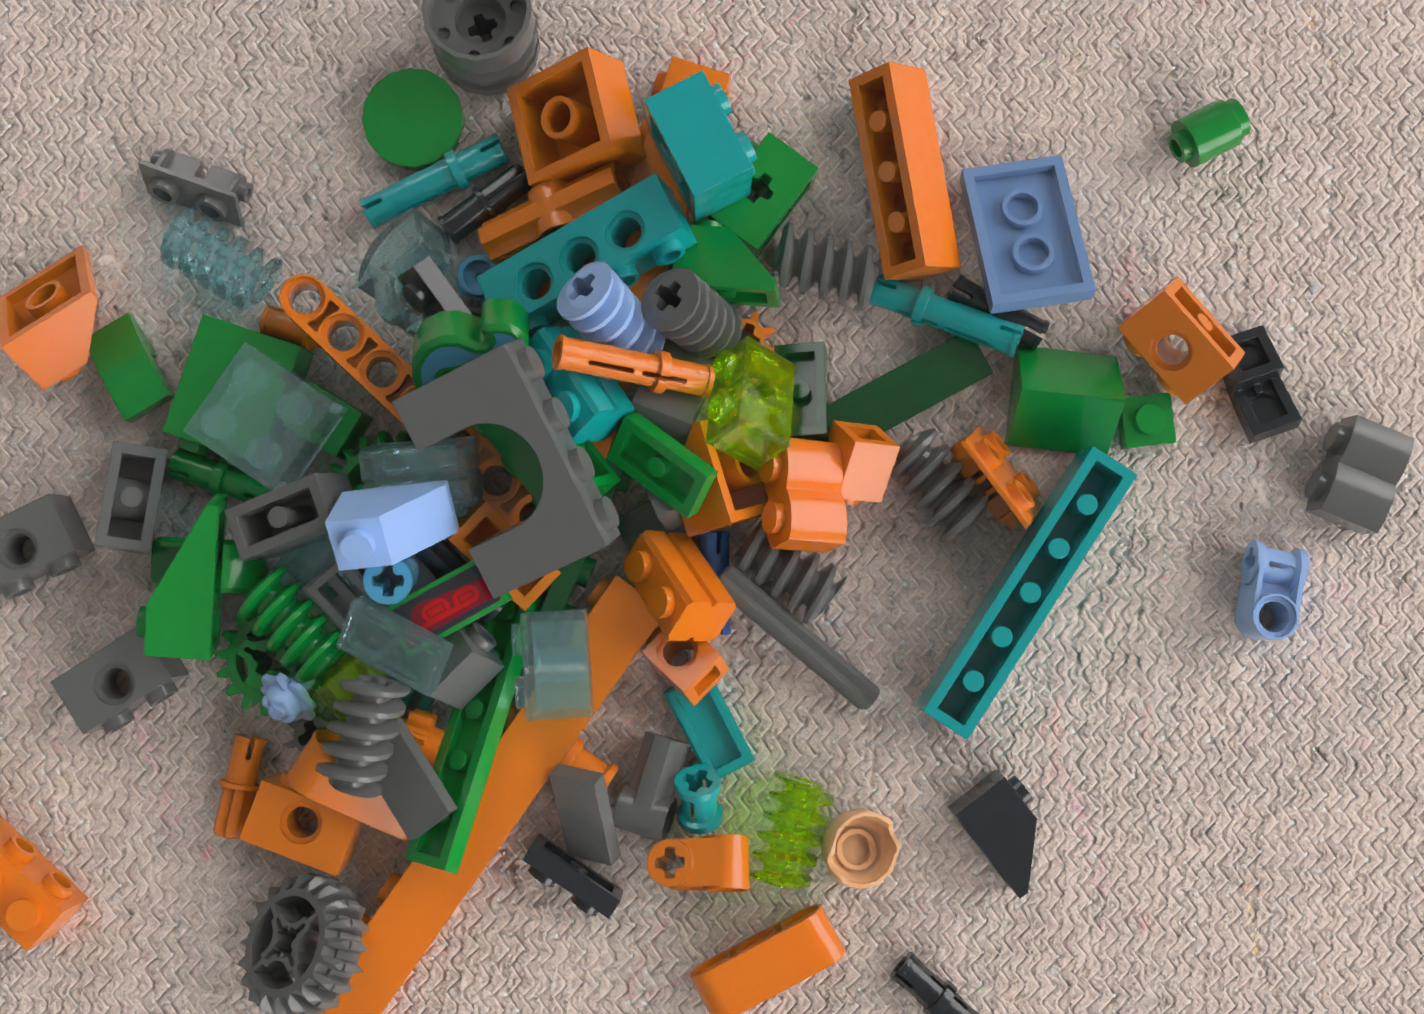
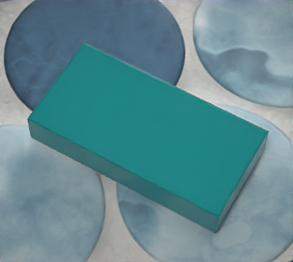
(711, 731)

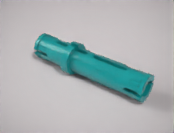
(435, 180)
(955, 318)

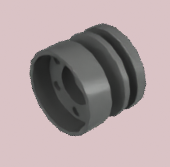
(477, 65)

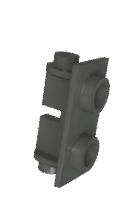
(176, 180)

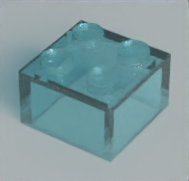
(265, 418)

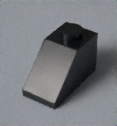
(1001, 826)

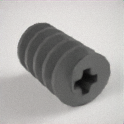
(826, 266)
(691, 313)
(938, 484)
(789, 574)
(364, 735)

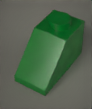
(729, 266)

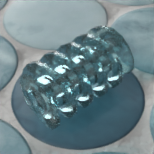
(217, 264)

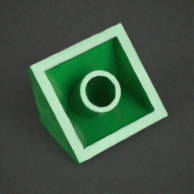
(1063, 400)

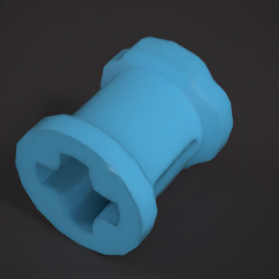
(380, 587)

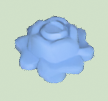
(286, 698)

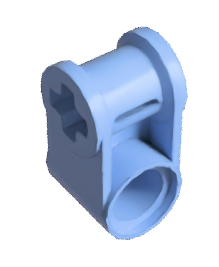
(1275, 587)

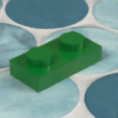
(662, 464)

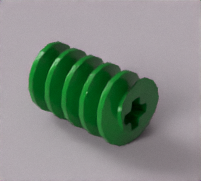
(291, 626)

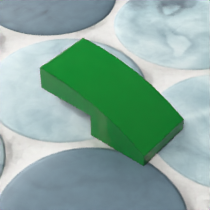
(129, 368)

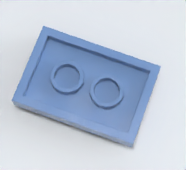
(1026, 234)

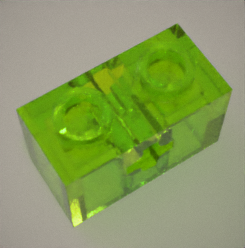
(751, 403)

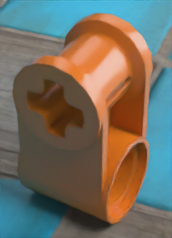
(710, 864)

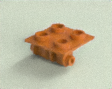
(1016, 492)

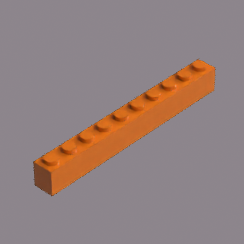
(527, 752)

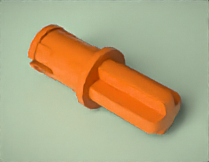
(239, 785)

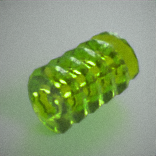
(792, 832)

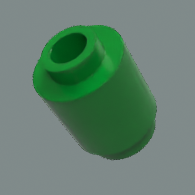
(1208, 132)

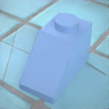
(389, 523)

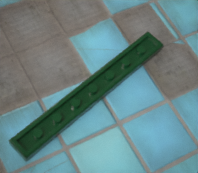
(880, 403)

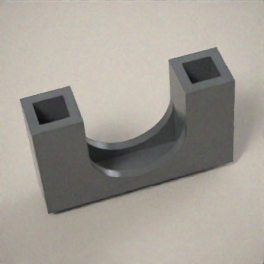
(509, 391)

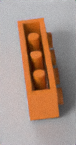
(904, 172)
(33, 892)

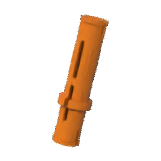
(654, 370)

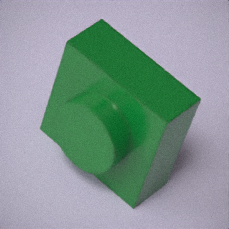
(1147, 421)

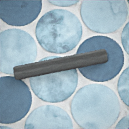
(799, 639)

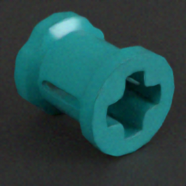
(700, 799)

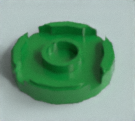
(413, 118)

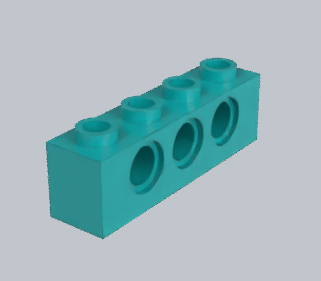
(602, 233)

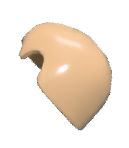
(860, 848)

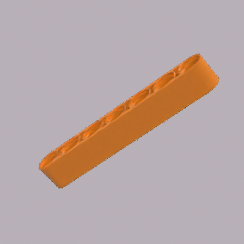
(368, 352)

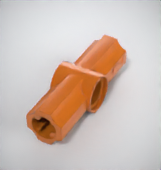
(549, 209)

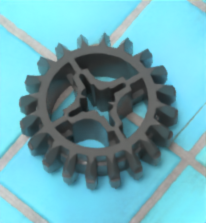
(313, 948)

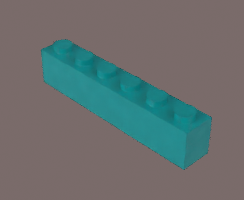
(1025, 590)

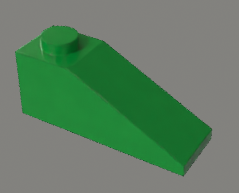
(187, 604)

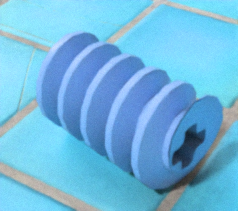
(606, 310)

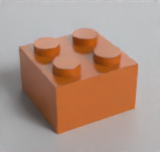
(575, 118)

